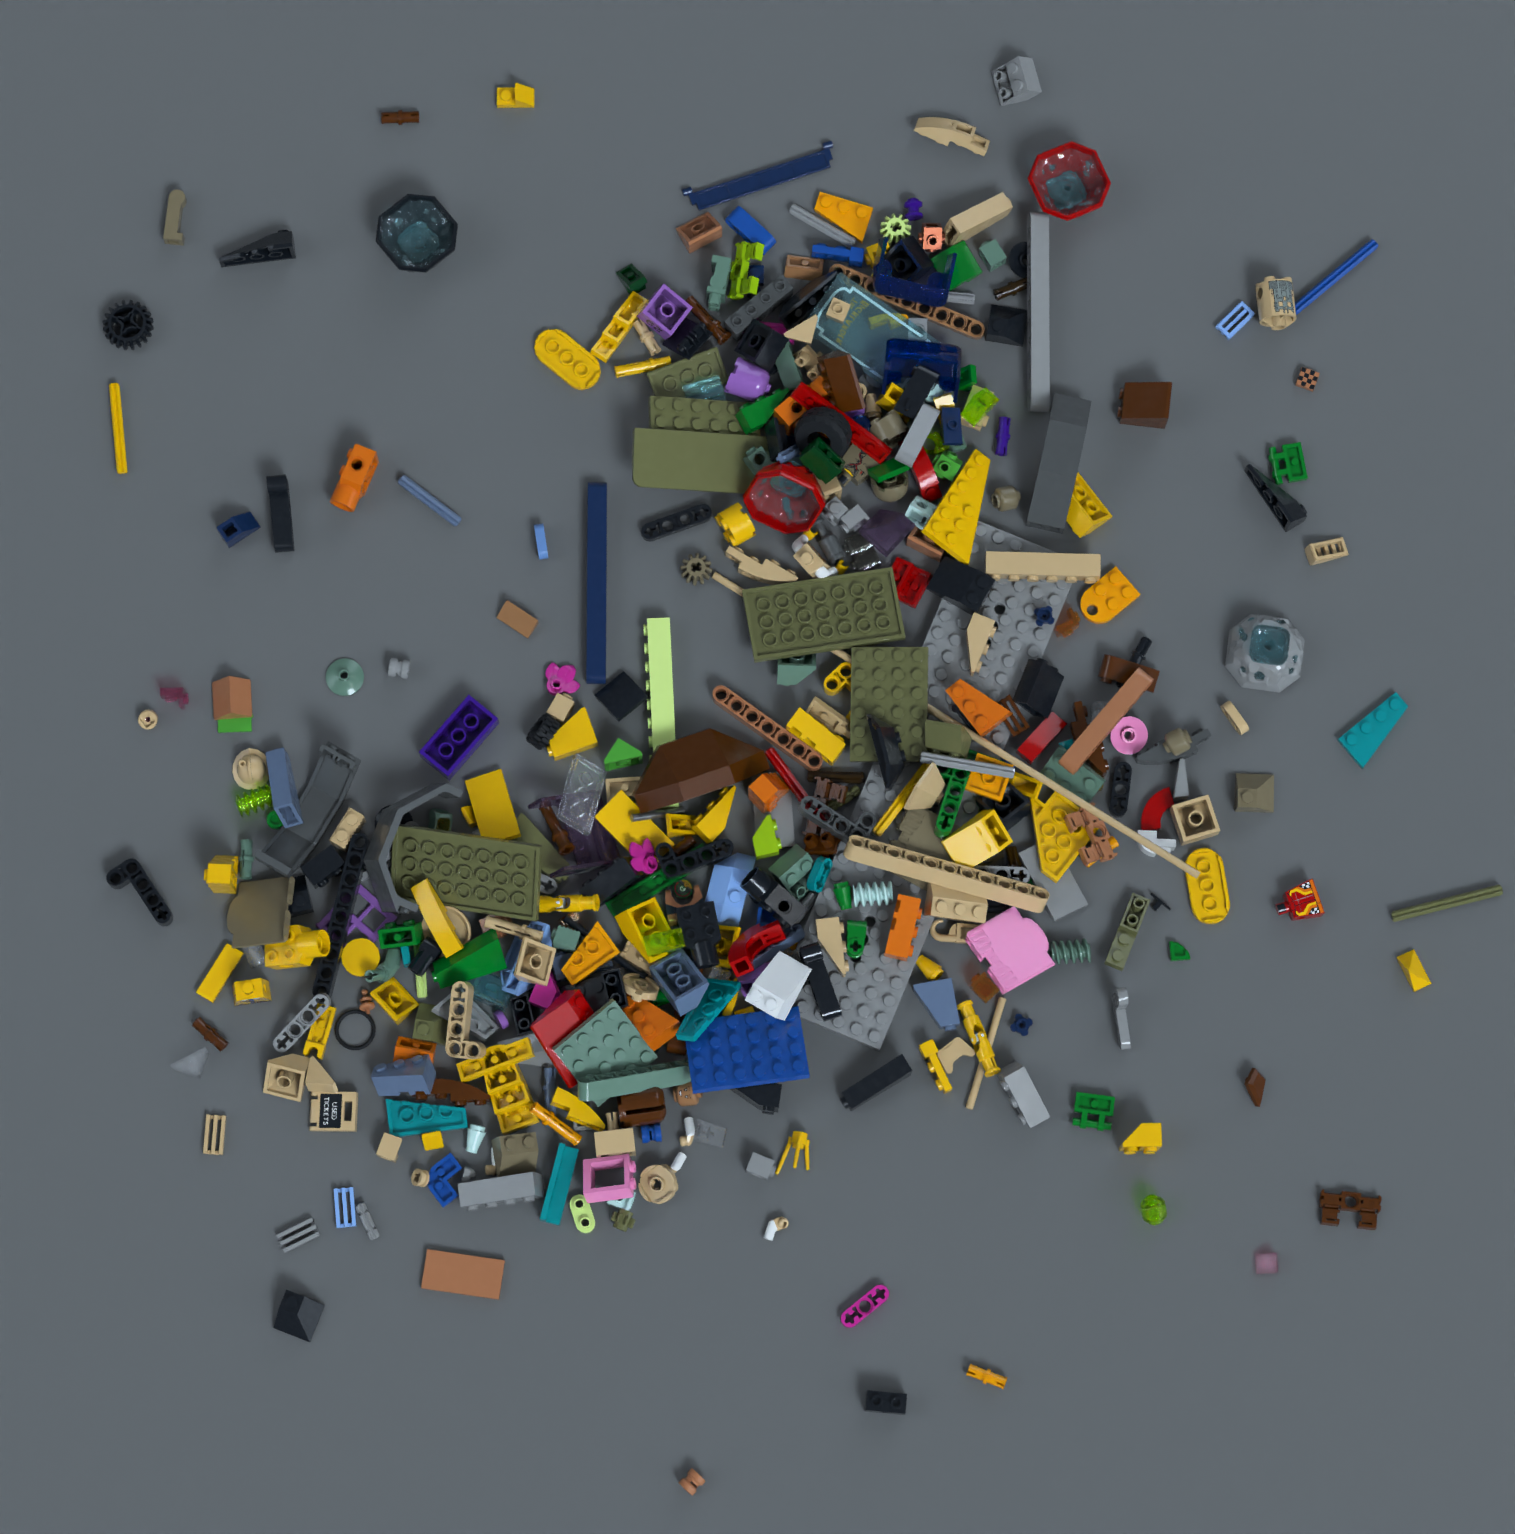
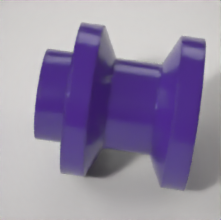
(913, 206)

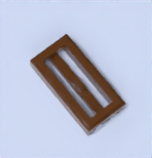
(1019, 730)

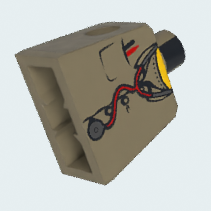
(855, 466)

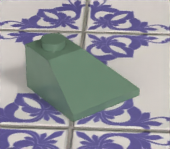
(795, 669)

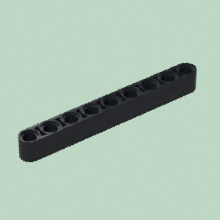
(340, 907)

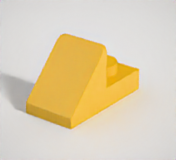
(515, 97)

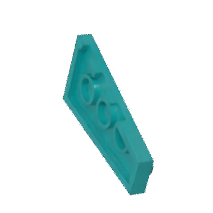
(1370, 732)
(712, 1003)
(419, 1118)

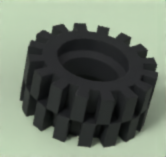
(542, 731)

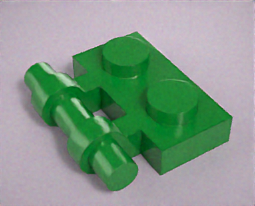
(1293, 460)
(1095, 1105)

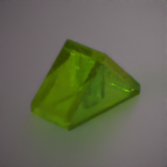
(979, 406)

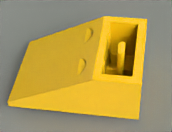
(977, 839)

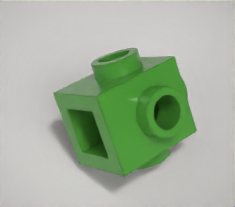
(946, 471)

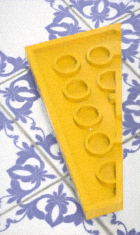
(957, 514)

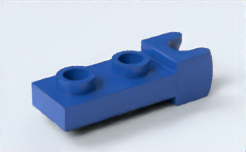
(839, 253)

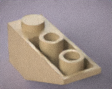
(977, 635)
(829, 938)

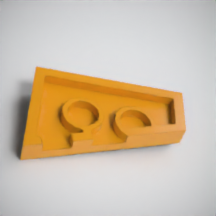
(845, 213)
(590, 955)

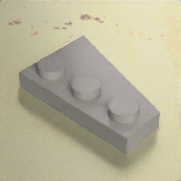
(481, 1024)

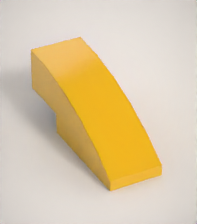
(577, 1110)

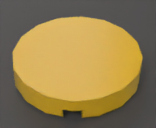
(360, 956)

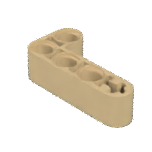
(464, 1020)

